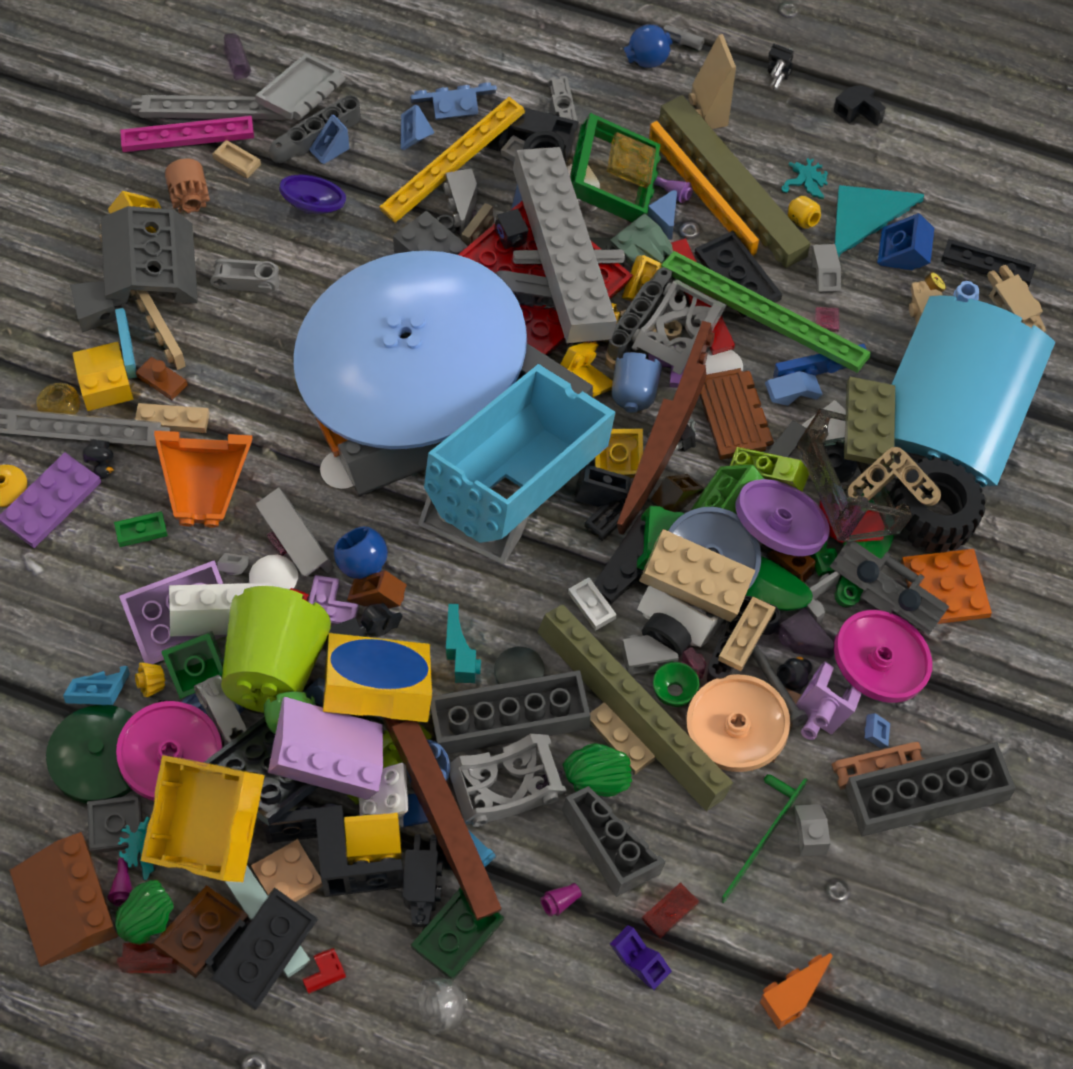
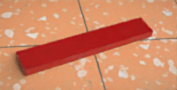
(722, 340)

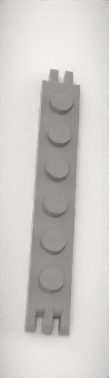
(200, 107)
(79, 427)

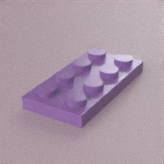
(49, 500)

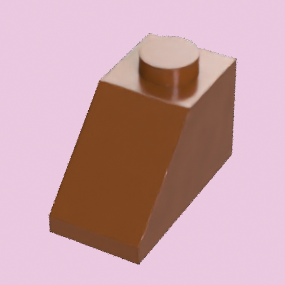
(377, 589)

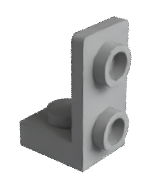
(823, 585)

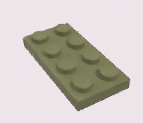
(869, 420)

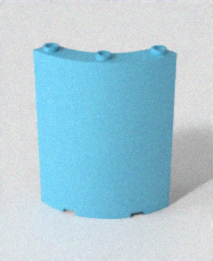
(967, 384)

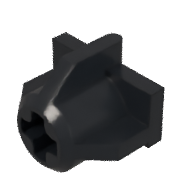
(380, 619)

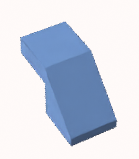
(791, 386)

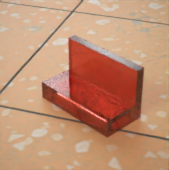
(144, 959)

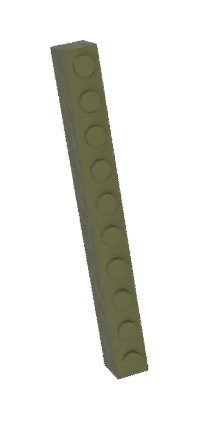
(734, 182)
(635, 707)

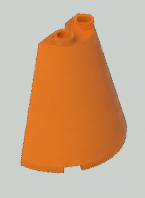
(201, 474)

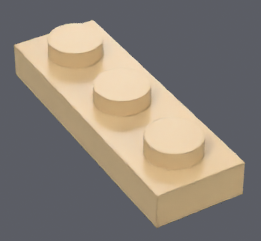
(175, 417)
(746, 633)
(620, 737)

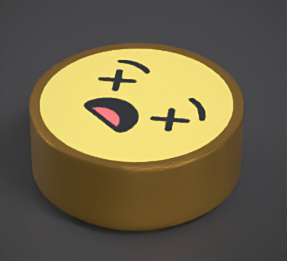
(935, 282)

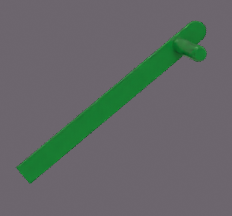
(787, 791)

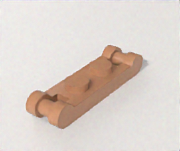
(876, 761)

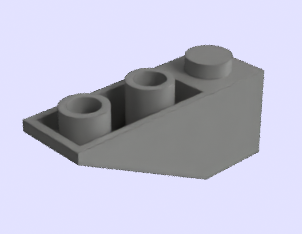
(462, 194)

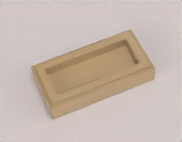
(236, 159)

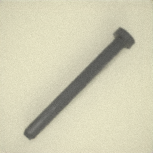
(797, 716)

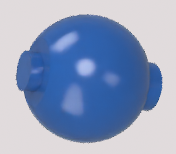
(648, 46)

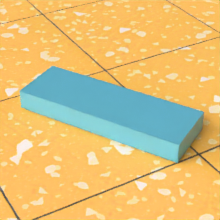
(126, 343)

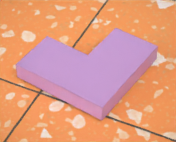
(324, 593)

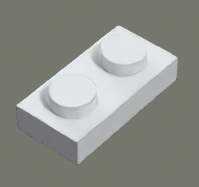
(592, 603)

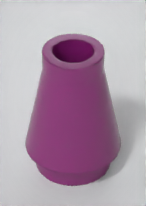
(559, 899)

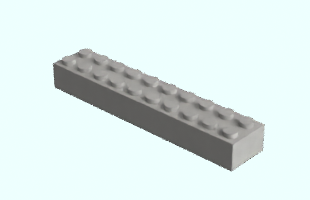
(564, 245)

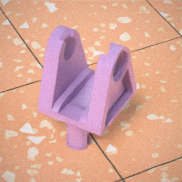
(823, 706)

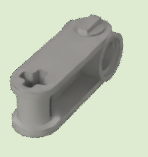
(245, 275)
(220, 708)

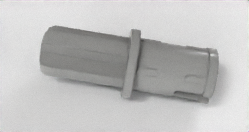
(684, 37)

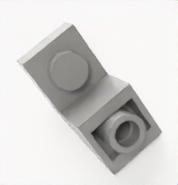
(827, 267)

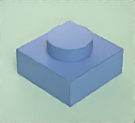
(877, 730)

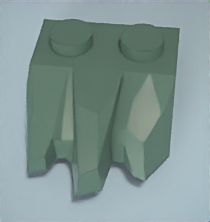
(643, 238)

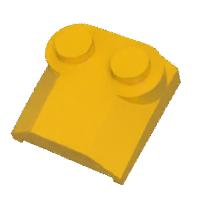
(622, 453)

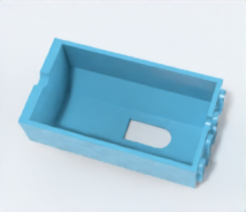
(530, 434)

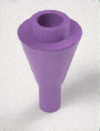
(683, 189)

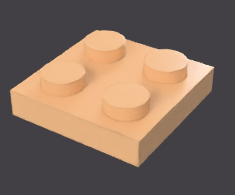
(288, 871)

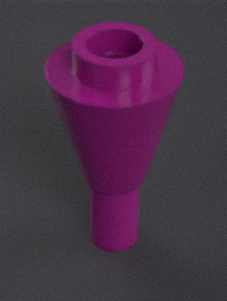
(121, 885)

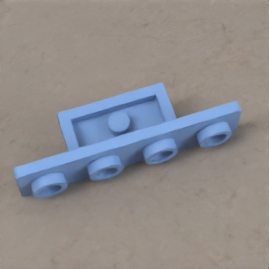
(454, 102)

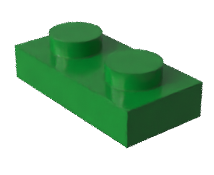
(140, 529)

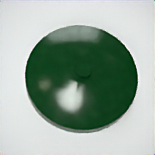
(84, 755)

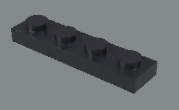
(985, 261)

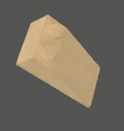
(714, 85)

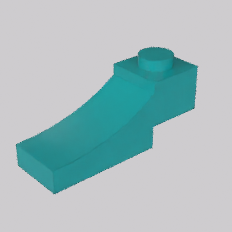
(457, 649)

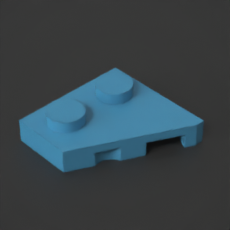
(96, 688)

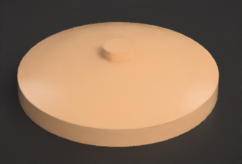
(739, 722)

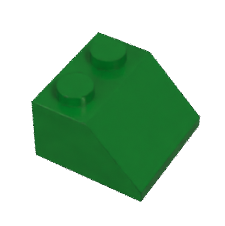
(193, 662)

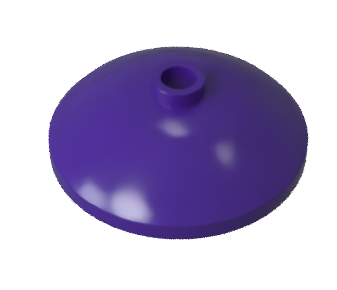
(312, 194)

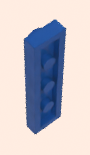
(811, 364)

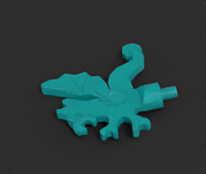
(808, 175)
(135, 845)

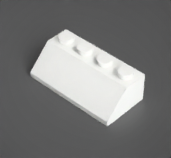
(202, 607)

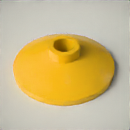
(13, 486)

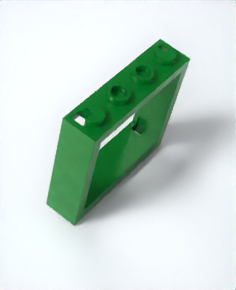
(605, 130)

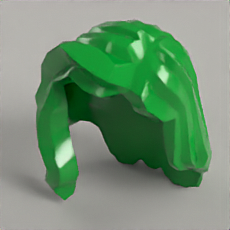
(599, 768)
(144, 913)

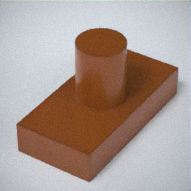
(161, 378)

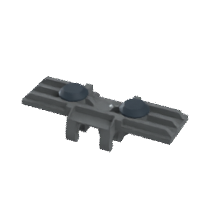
(884, 593)

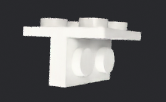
(391, 795)

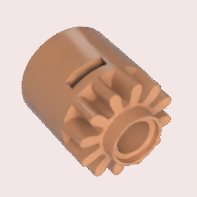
(187, 185)

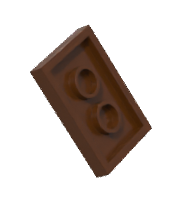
(199, 930)

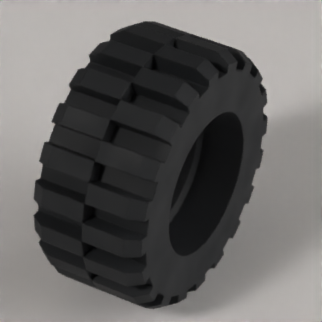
(957, 490)

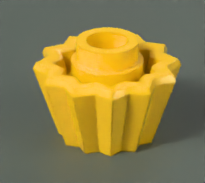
(150, 679)

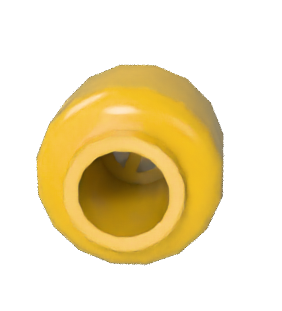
(804, 212)

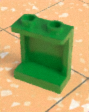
(655, 521)

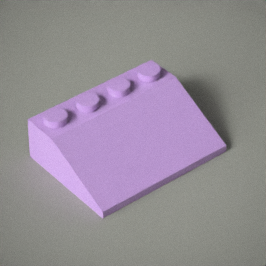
(149, 610)
(327, 749)

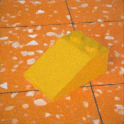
(102, 376)

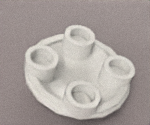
(274, 570)

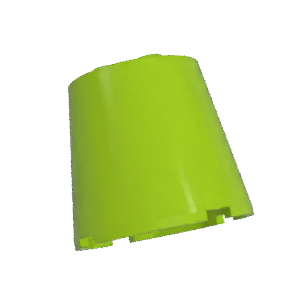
(271, 644)

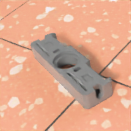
(561, 94)

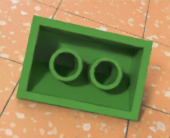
(726, 486)

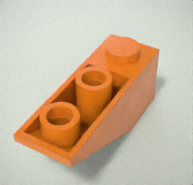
(790, 998)

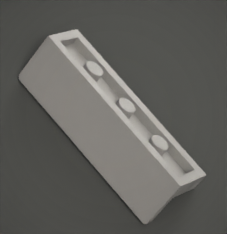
(293, 533)

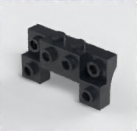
(536, 121)

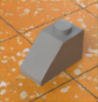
(645, 654)
(812, 830)

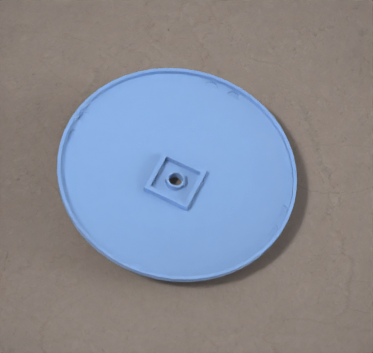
(415, 389)

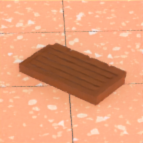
(734, 413)

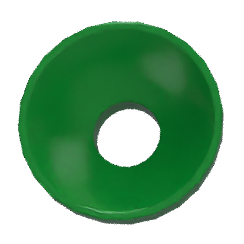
(675, 674)

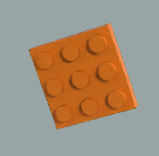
(954, 580)

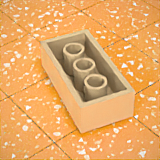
(697, 575)

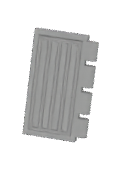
(300, 87)

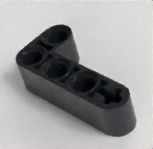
(725, 635)

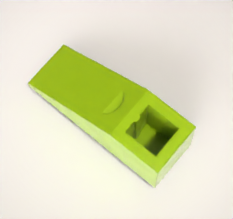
(773, 466)

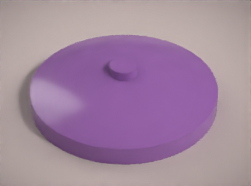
(782, 517)

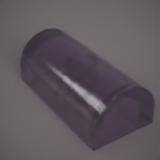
(236, 56)

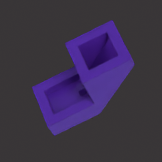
(640, 959)

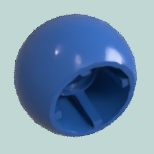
(360, 552)

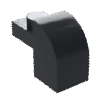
(859, 101)

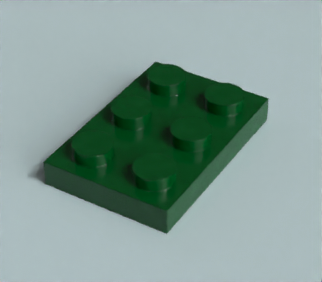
(455, 936)

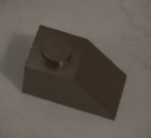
(677, 492)

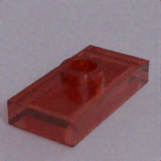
(670, 910)

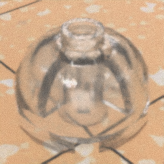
(441, 1004)

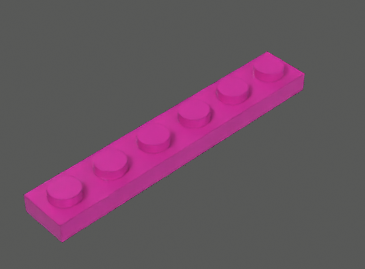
(187, 133)

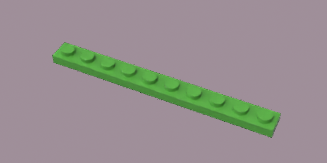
(767, 312)

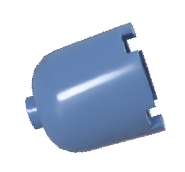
(635, 381)

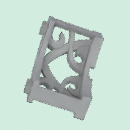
(658, 343)
(522, 750)

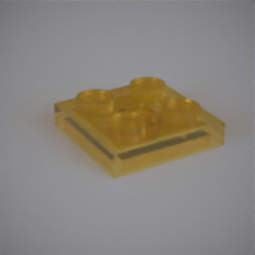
(631, 160)

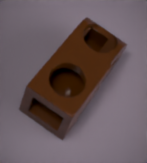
(799, 566)

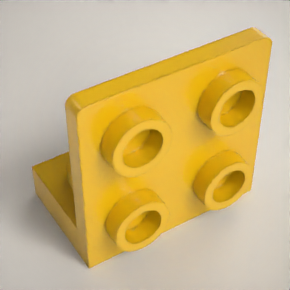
(578, 361)

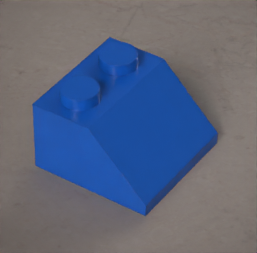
(906, 243)

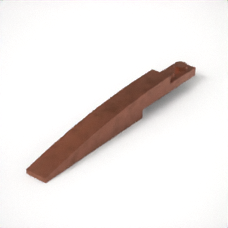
(668, 428)
(443, 815)

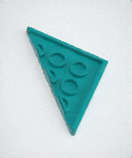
(867, 211)

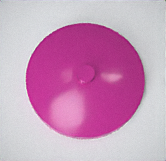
(883, 656)
(160, 730)

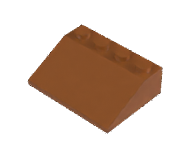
(63, 900)

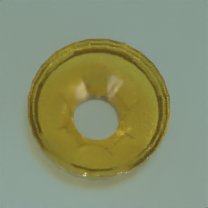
(67, 404)

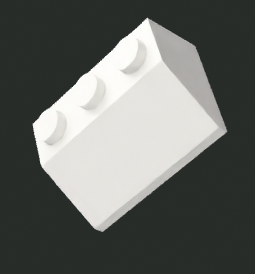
(697, 621)

